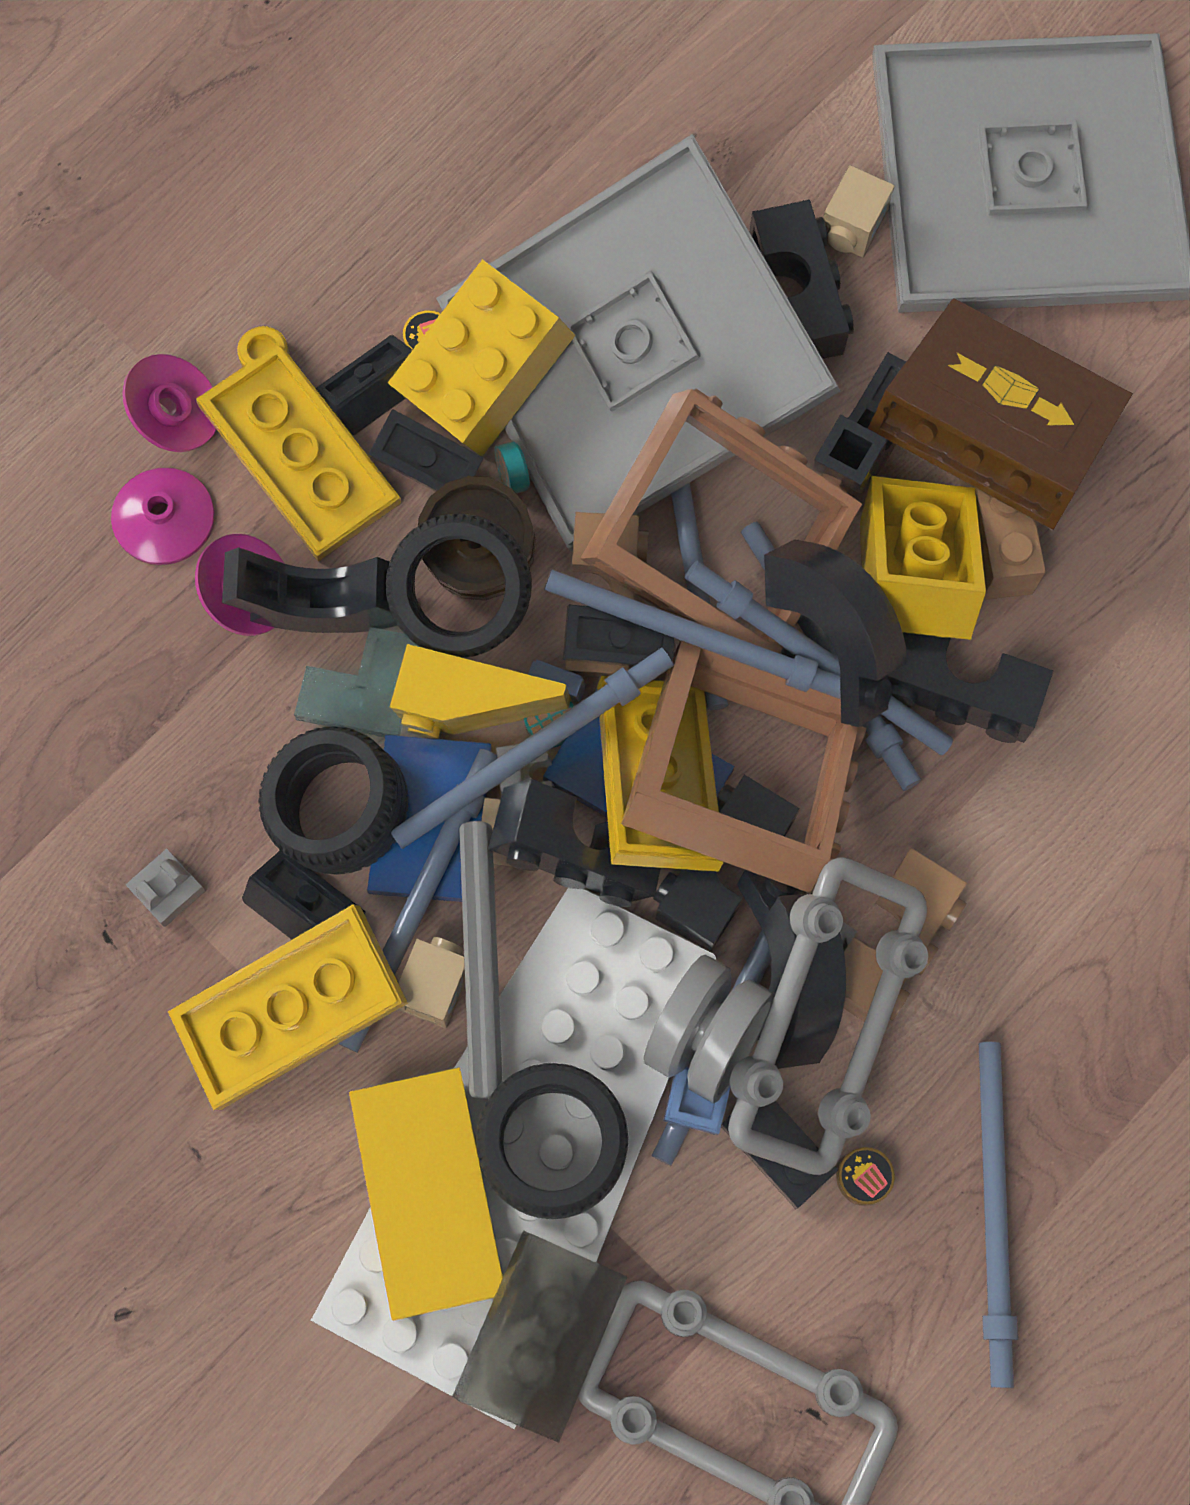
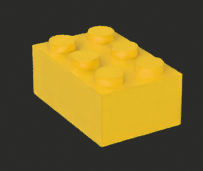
(482, 358)
(925, 554)

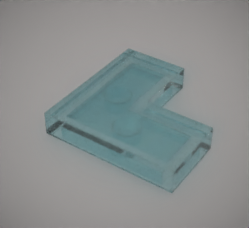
(360, 700)

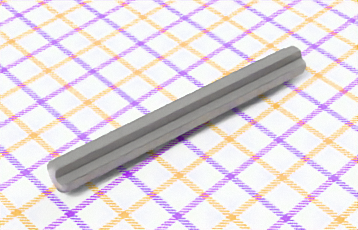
(480, 959)

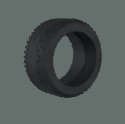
(402, 595)
(293, 772)
(542, 1080)

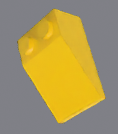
(464, 695)

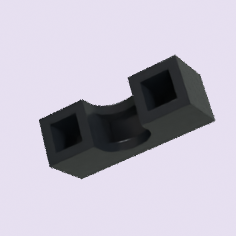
(794, 248)
(1002, 705)
(539, 833)
(696, 900)

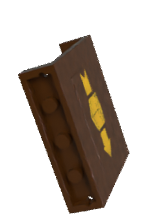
(1000, 412)

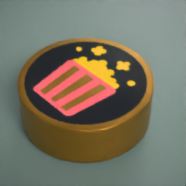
(865, 1176)

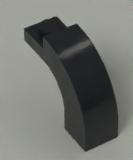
(853, 450)
(308, 598)
(850, 611)
(824, 989)

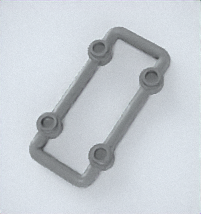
(756, 1078)
(685, 1314)

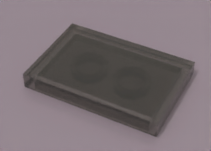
(540, 1337)

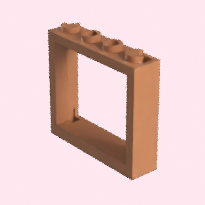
(747, 442)
(722, 835)

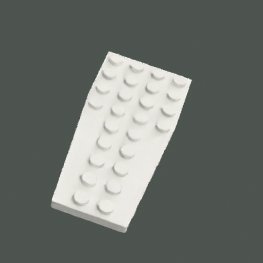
(577, 1000)

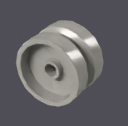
(708, 1027)

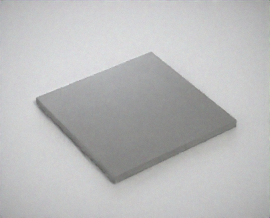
(1031, 172)
(660, 304)

